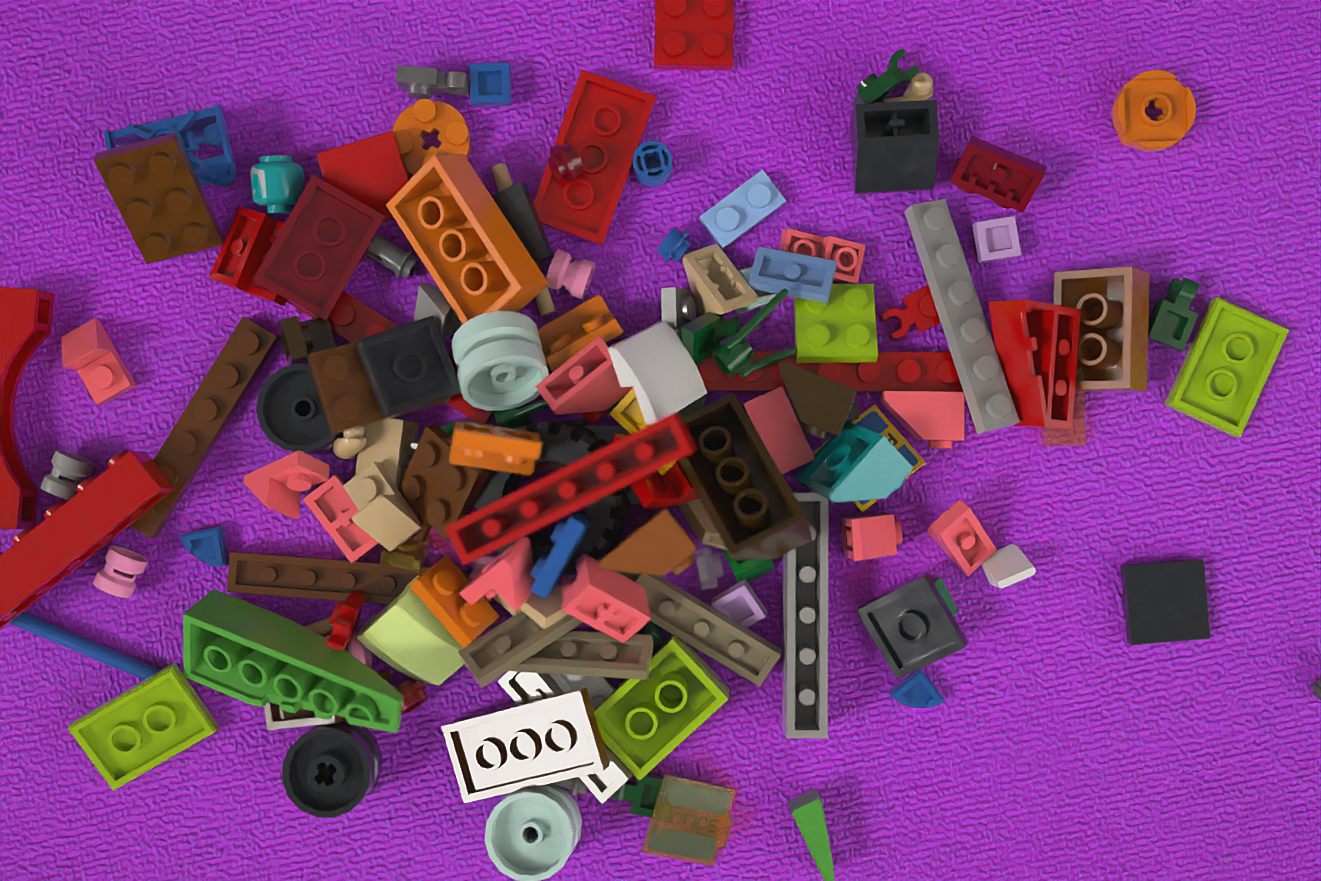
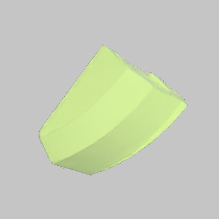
(412, 639)

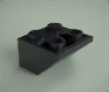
(894, 146)

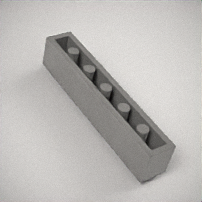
(806, 627)

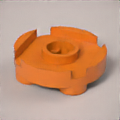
(425, 118)
(1136, 128)

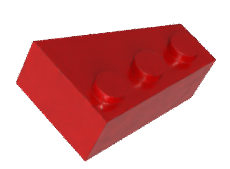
(1038, 359)

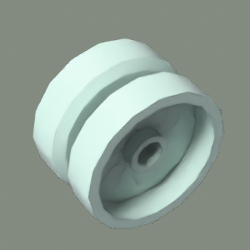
(499, 360)
(517, 848)

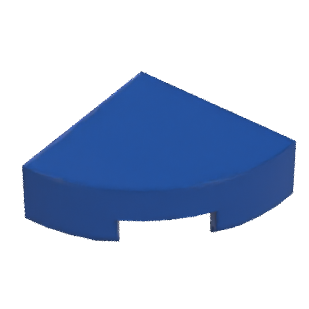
(208, 546)
(916, 691)

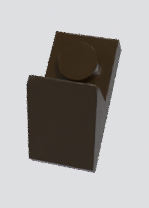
(304, 338)

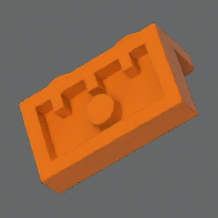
(576, 329)
(494, 448)

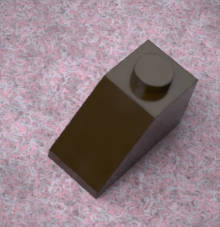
(817, 400)

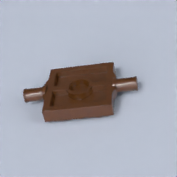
(438, 488)

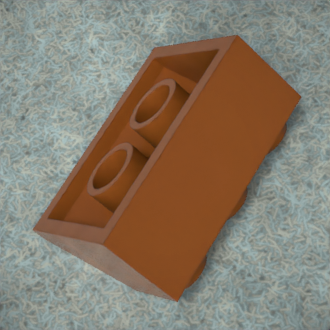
(1111, 326)
(652, 547)

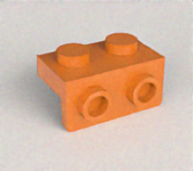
(440, 593)

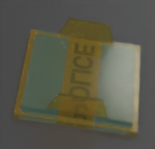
(689, 820)

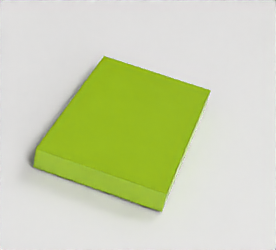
(1226, 367)
(143, 726)

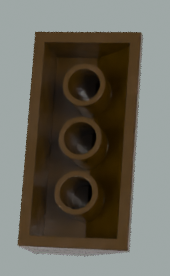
(742, 484)

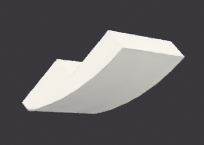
(658, 370)

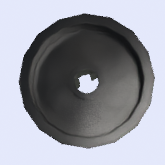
(282, 409)
(313, 782)

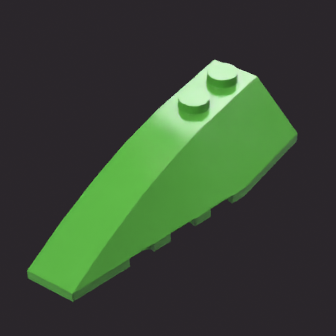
(279, 662)

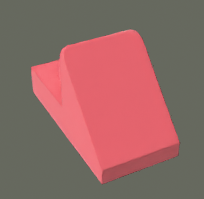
(97, 362)
(282, 481)
(962, 537)
(505, 575)

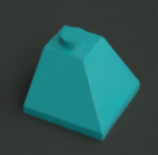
(855, 466)

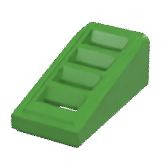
(810, 818)

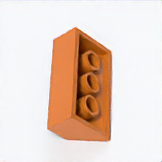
(465, 239)

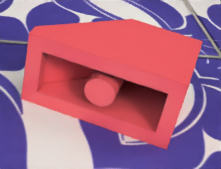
(584, 382)
(928, 415)
(870, 536)

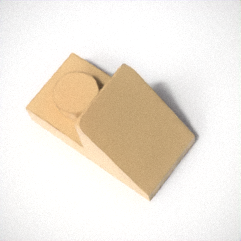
(381, 507)

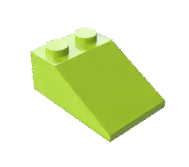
(655, 714)

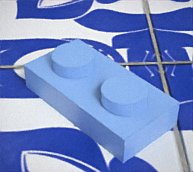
(742, 209)

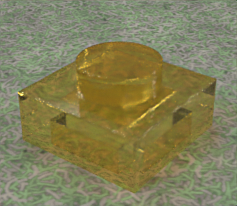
(408, 555)

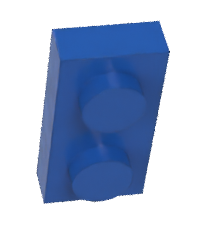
(550, 569)

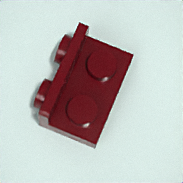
(997, 174)

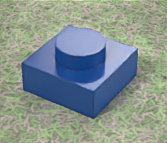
(490, 84)

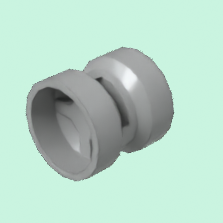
(66, 474)

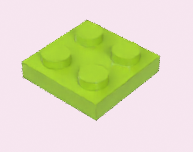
(838, 329)

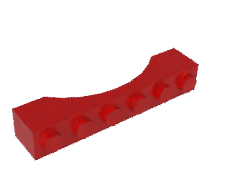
(23, 327)

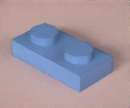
(800, 274)

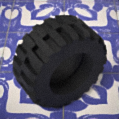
(565, 445)

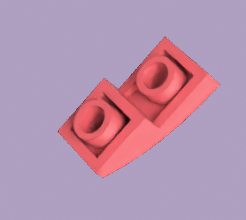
(846, 253)

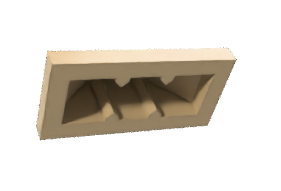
(716, 281)

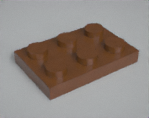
(159, 198)
(346, 389)

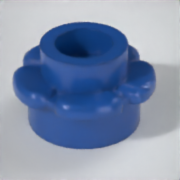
(674, 245)

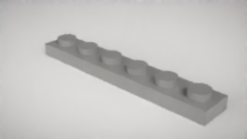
(961, 316)

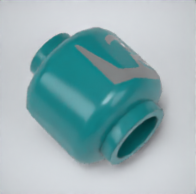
(277, 183)

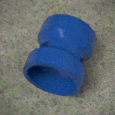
(650, 171)

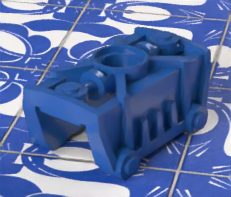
(210, 121)

